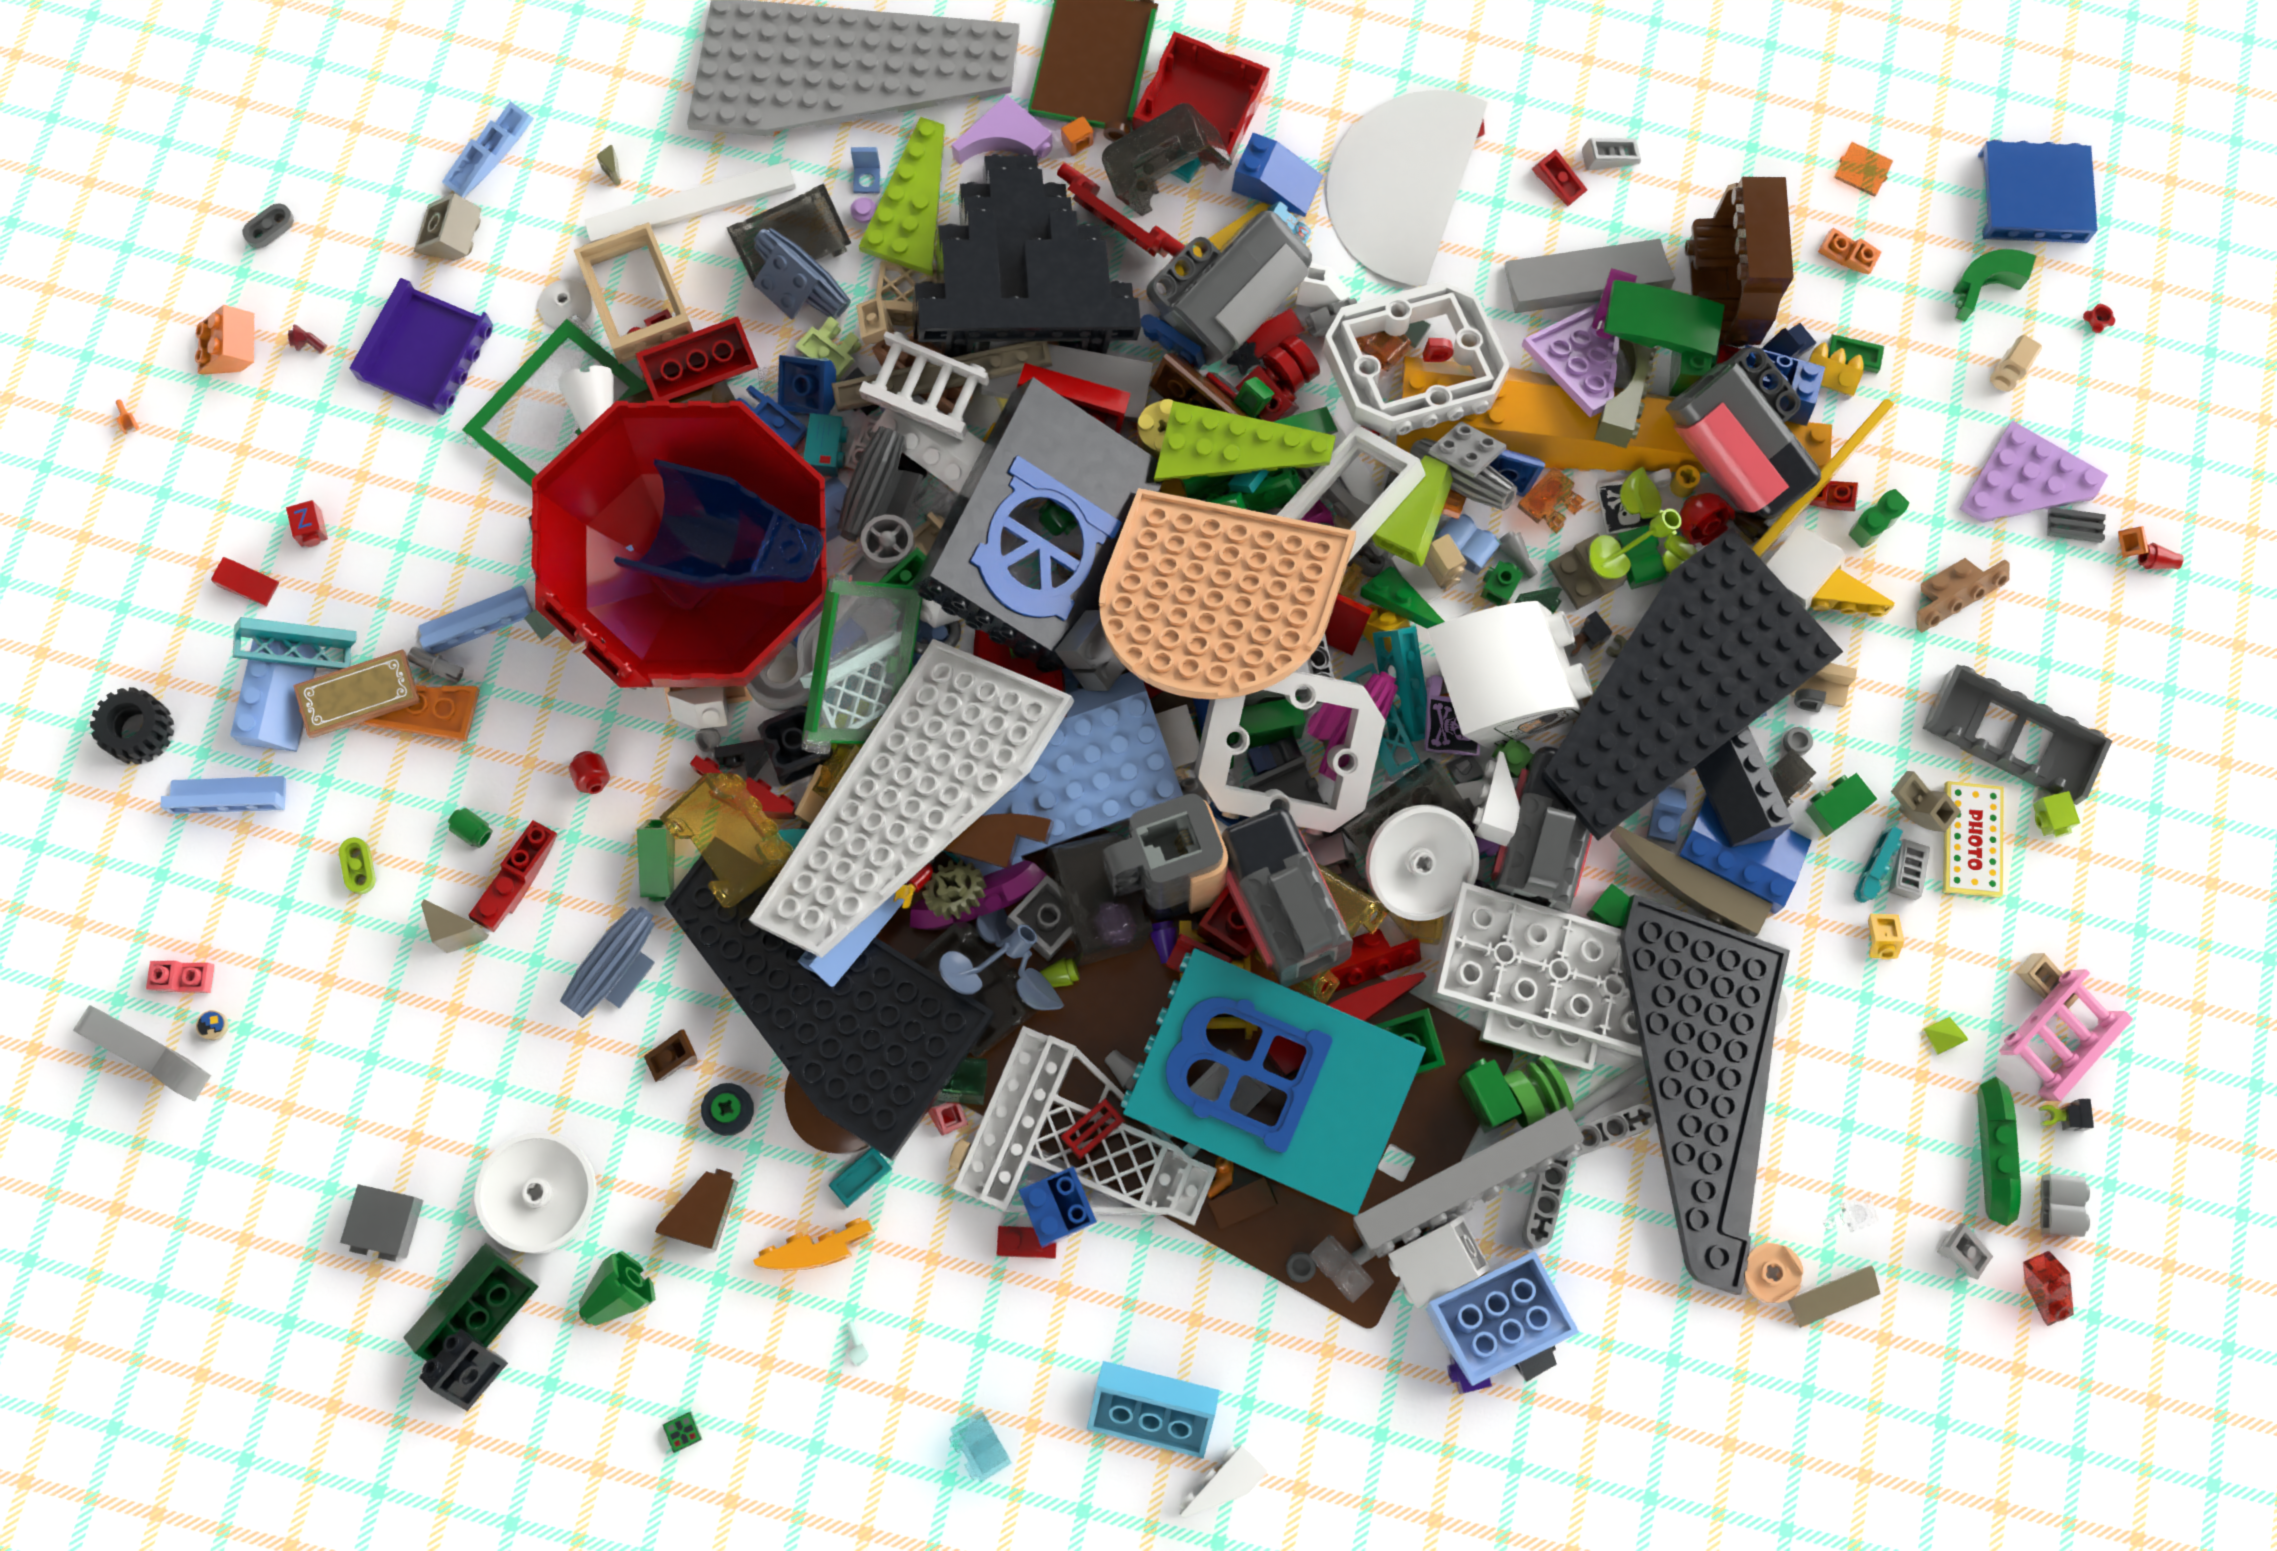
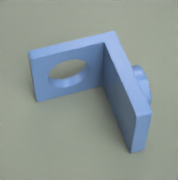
(866, 162)

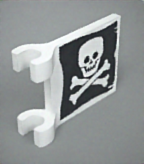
(1613, 513)

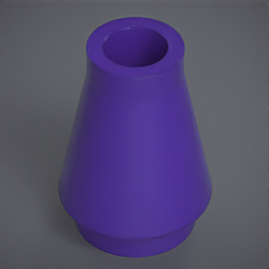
(1164, 939)

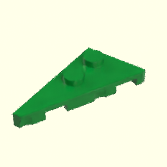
(1398, 596)

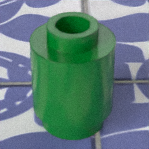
(469, 827)

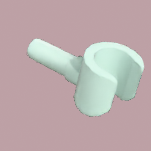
(859, 1353)

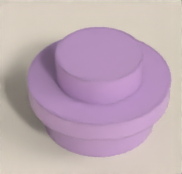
(863, 210)

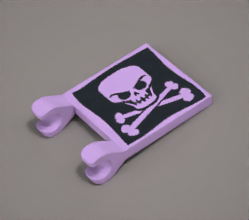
(1442, 726)

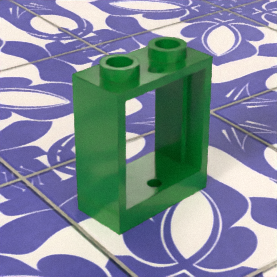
(1270, 723)

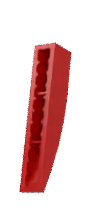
(1362, 1004)

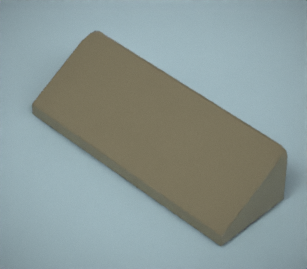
(1834, 1296)

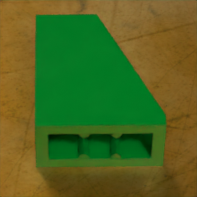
(655, 860)

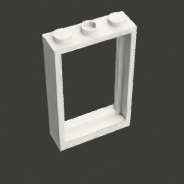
(1360, 441)

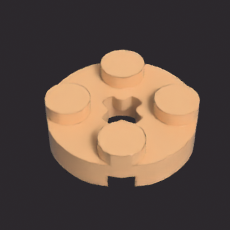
(1788, 1278)

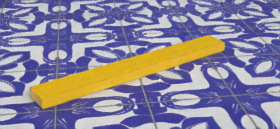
(1827, 474)

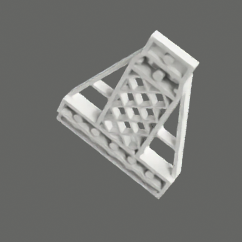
(1016, 1121)

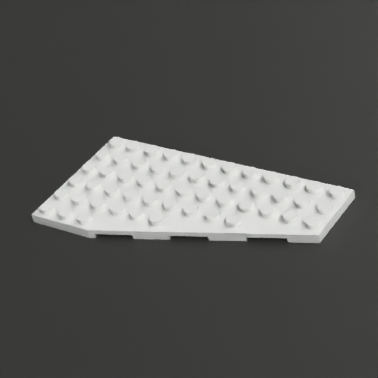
(923, 776)

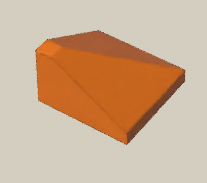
(2133, 541)

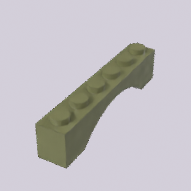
(1619, 415)

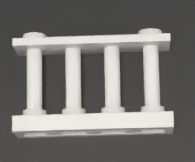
(927, 412)

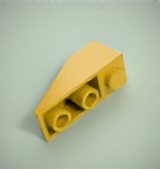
(1850, 596)

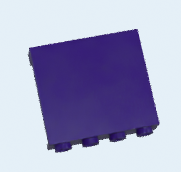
(421, 348)

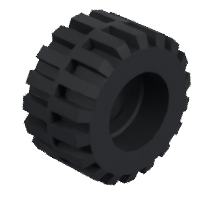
(117, 710)

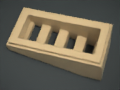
(2035, 969)

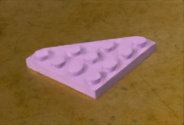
(1577, 359)
(2029, 476)

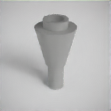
(1515, 548)

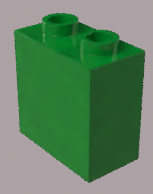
(1686, 370)
(1489, 1095)

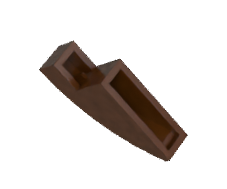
(996, 837)

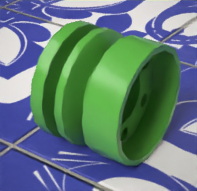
(1539, 1092)

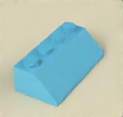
(1153, 1409)

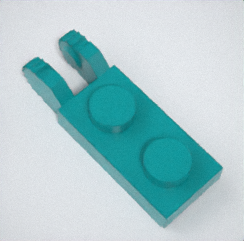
(1877, 865)

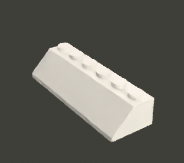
(937, 451)

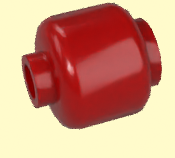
(589, 772)

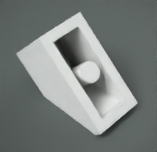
(700, 707)

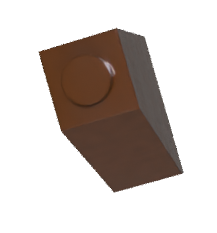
(701, 1211)

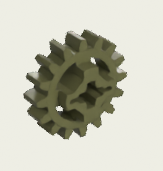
(954, 889)

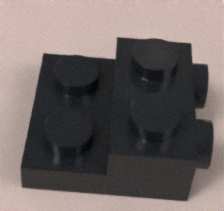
(462, 1369)

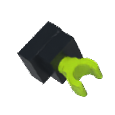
(2074, 1117)

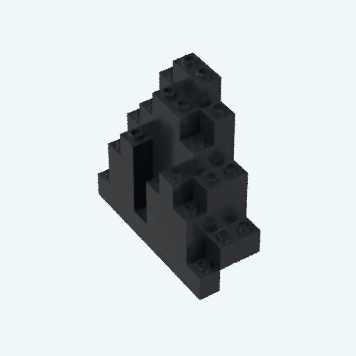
(1021, 269)

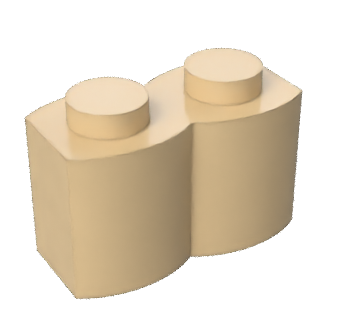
(2015, 363)
(1445, 562)

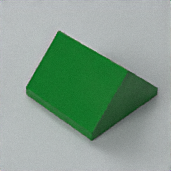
(1420, 1030)

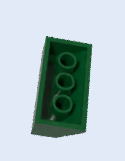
(476, 1300)

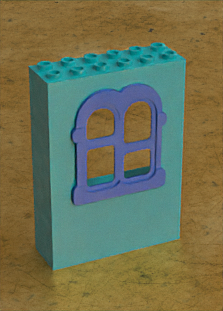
(1334, 1109)

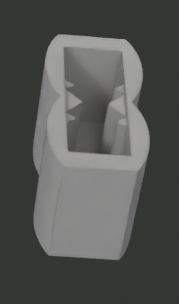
(2064, 1205)

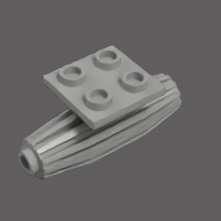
(1468, 457)

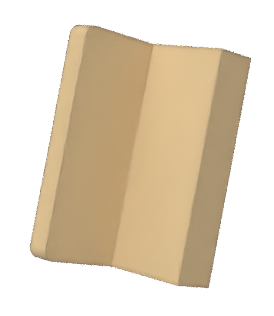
(1833, 680)

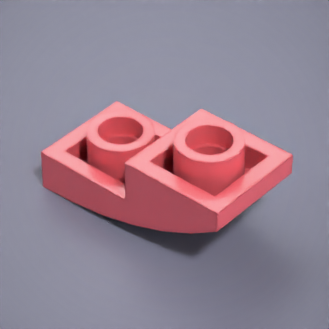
(180, 977)

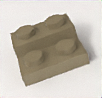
(1579, 579)

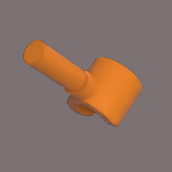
(125, 419)

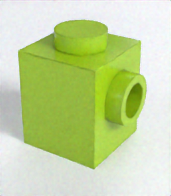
(2056, 814)

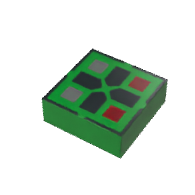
(682, 1432)

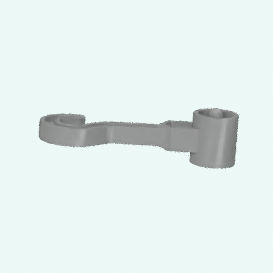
(884, 545)

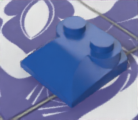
(806, 384)
(1518, 469)

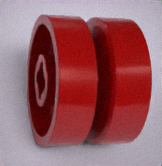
(1292, 363)

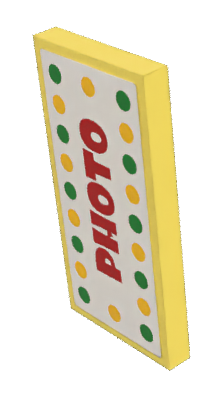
(1974, 841)

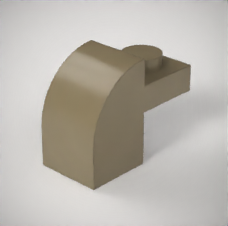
(1922, 806)

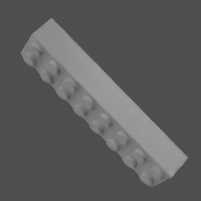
(1469, 1181)

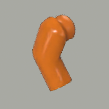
(1223, 1177)

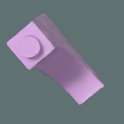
(1004, 129)

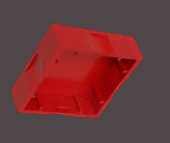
(1213, 82)

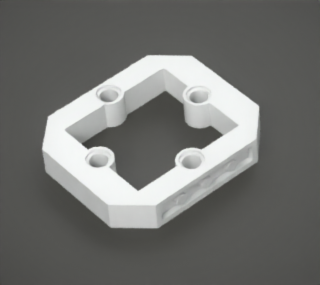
(1393, 315)
(1352, 780)

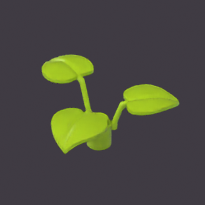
(1641, 496)

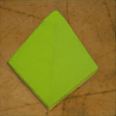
(1945, 1035)

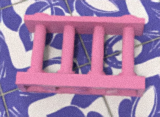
(2091, 1045)

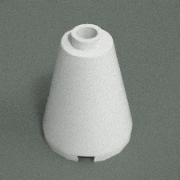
(588, 393)

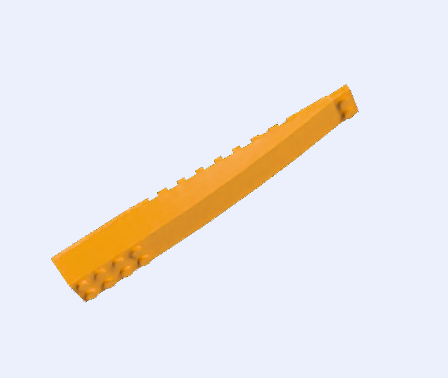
(1547, 424)

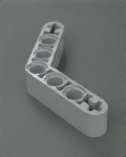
(144, 1052)
(1554, 1193)

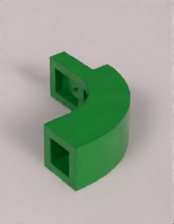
(1999, 266)

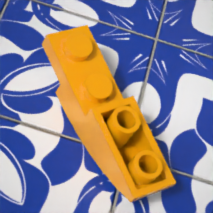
(804, 1254)

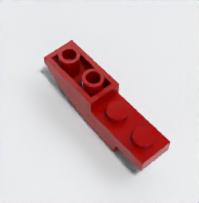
(773, 806)
(515, 876)

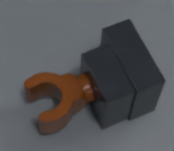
(1592, 634)

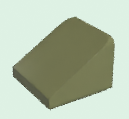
(609, 164)

